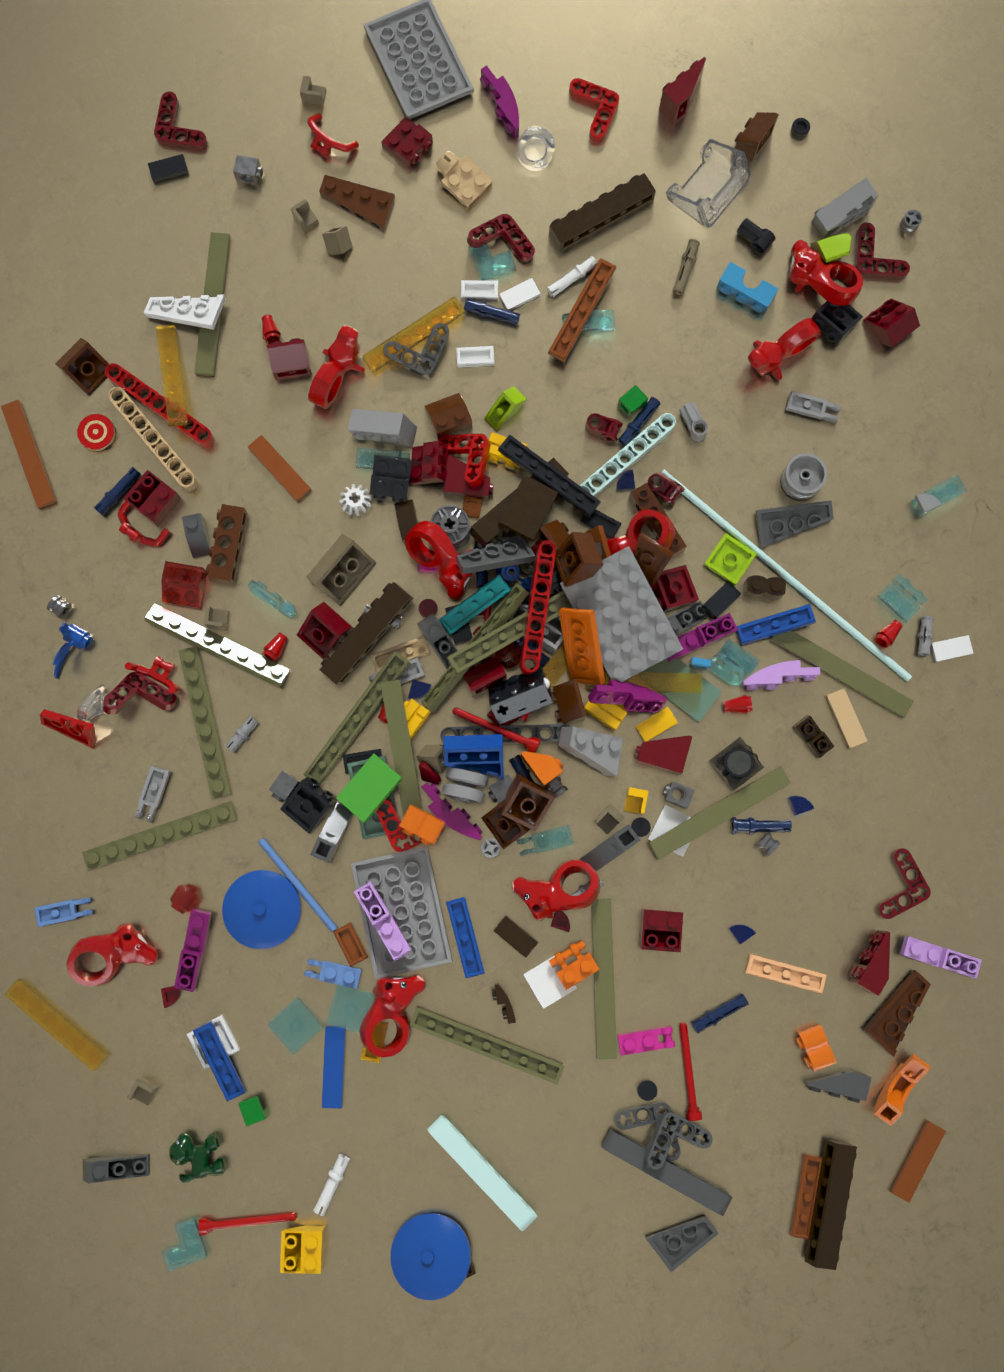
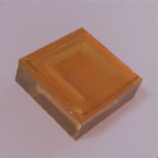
(472, 507)

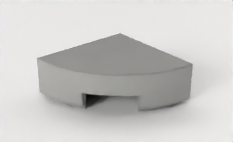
(927, 502)

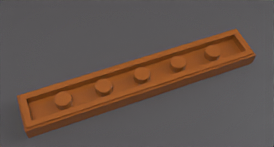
(582, 310)
(28, 454)

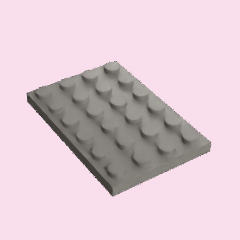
(418, 58)
(627, 615)
(411, 895)

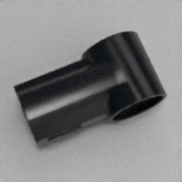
(759, 238)

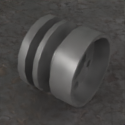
(459, 520)

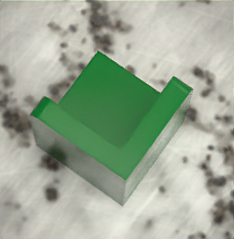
(632, 401)
(252, 1111)

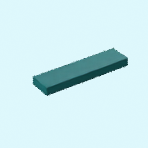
(474, 604)

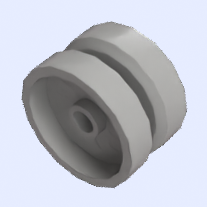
(804, 476)
(464, 786)

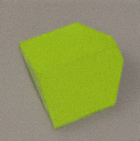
(833, 246)

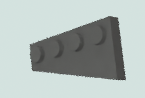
(786, 521)
(503, 554)

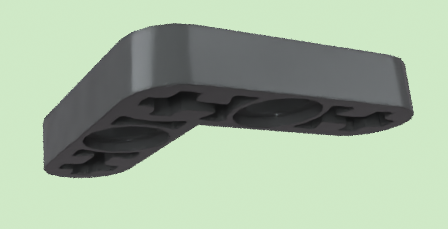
(425, 355)
(653, 1117)
(674, 1130)

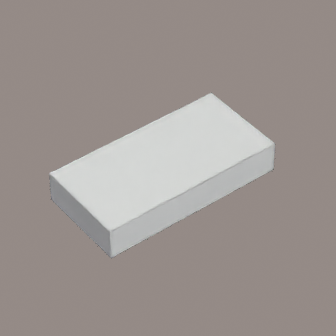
(479, 290)
(519, 294)
(475, 356)
(951, 648)

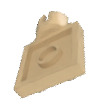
(462, 178)

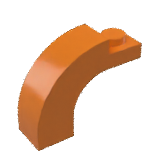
(897, 1088)

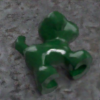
(185, 1151)

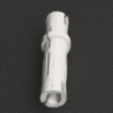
(578, 272)
(330, 1187)

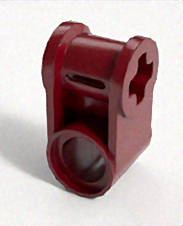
(604, 428)
(666, 487)

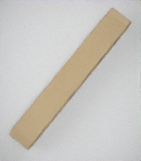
(147, 433)

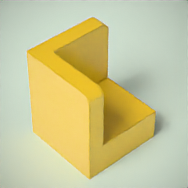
(636, 801)

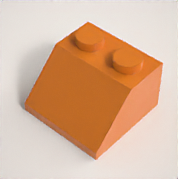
(543, 766)

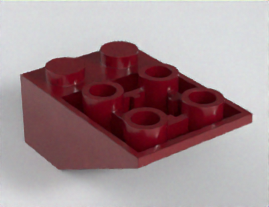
(679, 94)
(873, 968)

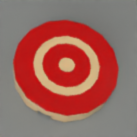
(96, 432)

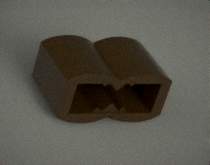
(759, 586)

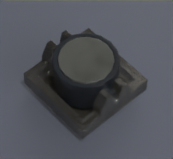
(736, 763)

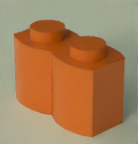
(421, 824)
(816, 1048)

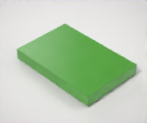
(369, 788)

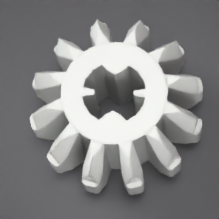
(363, 500)

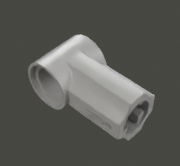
(694, 420)

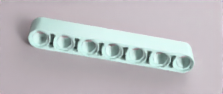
(632, 454)
(482, 1172)

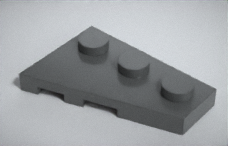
(682, 1241)

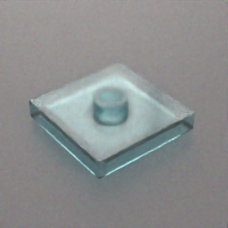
(349, 1008)
(295, 1025)

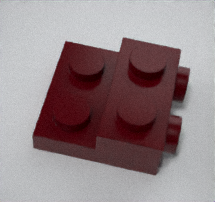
(408, 141)
(429, 463)
(675, 589)

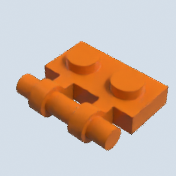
(578, 969)

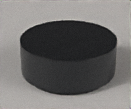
(800, 127)
(641, 826)
(647, 1090)

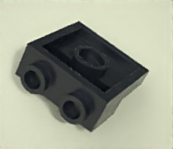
(836, 320)
(390, 478)
(308, 804)

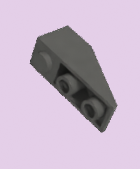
(688, 618)
(437, 638)
(332, 833)
(611, 848)
(842, 1083)
(115, 1168)

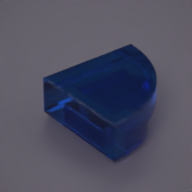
(626, 481)
(418, 689)
(800, 804)
(741, 932)

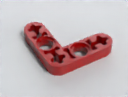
(604, 106)
(473, 450)
(393, 835)

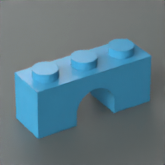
(758, 298)

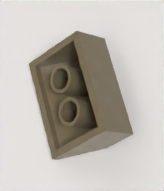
(341, 569)

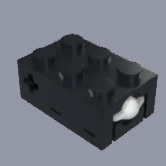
(519, 695)

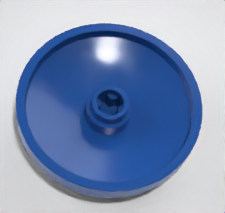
(261, 909)
(430, 1256)

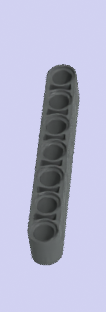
(534, 729)
(669, 1173)

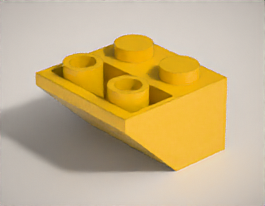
(302, 1250)

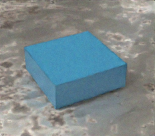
(700, 663)

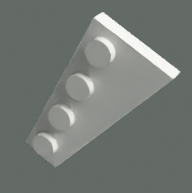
(190, 311)

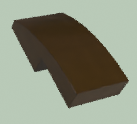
(406, 517)
(813, 736)
(515, 936)
(500, 995)

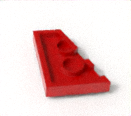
(70, 727)

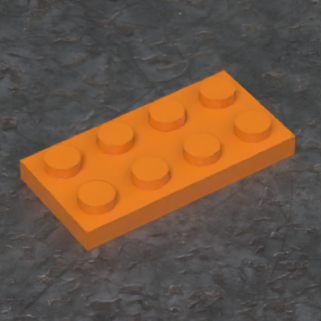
(582, 645)

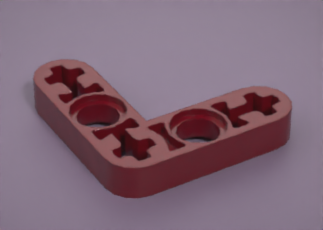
(170, 129)
(502, 230)
(868, 258)
(133, 689)
(912, 886)

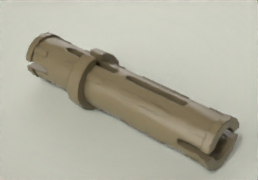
(688, 258)

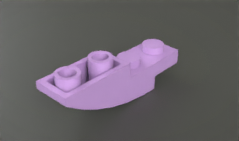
(772, 675)
(383, 921)
(940, 957)

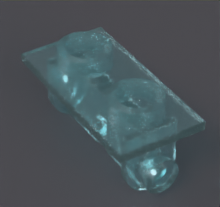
(740, 656)

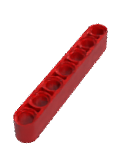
(152, 400)
(541, 598)

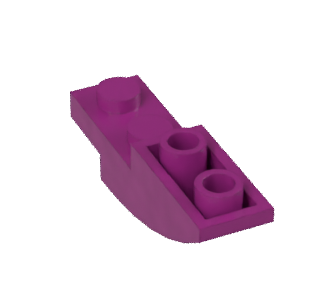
(504, 99)
(705, 635)
(630, 695)
(456, 819)
(194, 950)

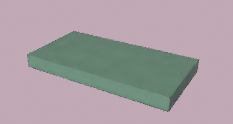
(691, 703)
(373, 826)

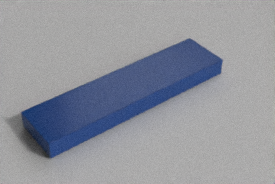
(776, 624)
(465, 937)
(219, 1061)
(333, 1067)

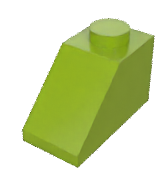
(505, 408)

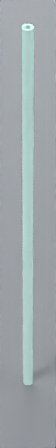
(792, 581)

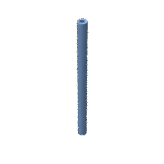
(297, 884)

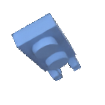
(60, 912)
(335, 973)

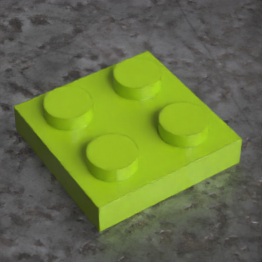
(730, 559)

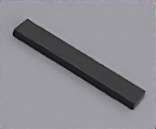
(549, 475)

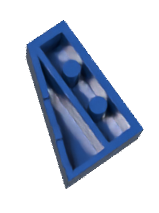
(475, 753)

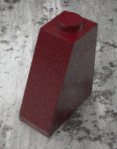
(458, 487)
(664, 754)

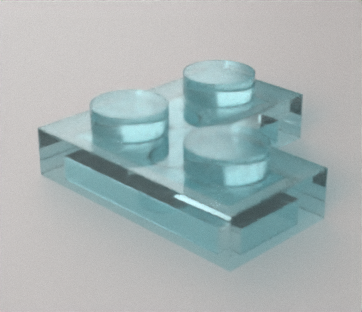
(491, 266)
(190, 1247)

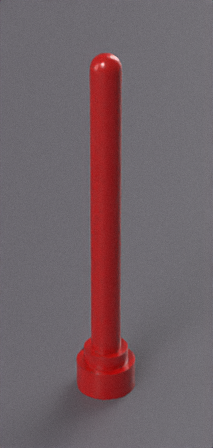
(531, 744)
(693, 1113)
(207, 1226)

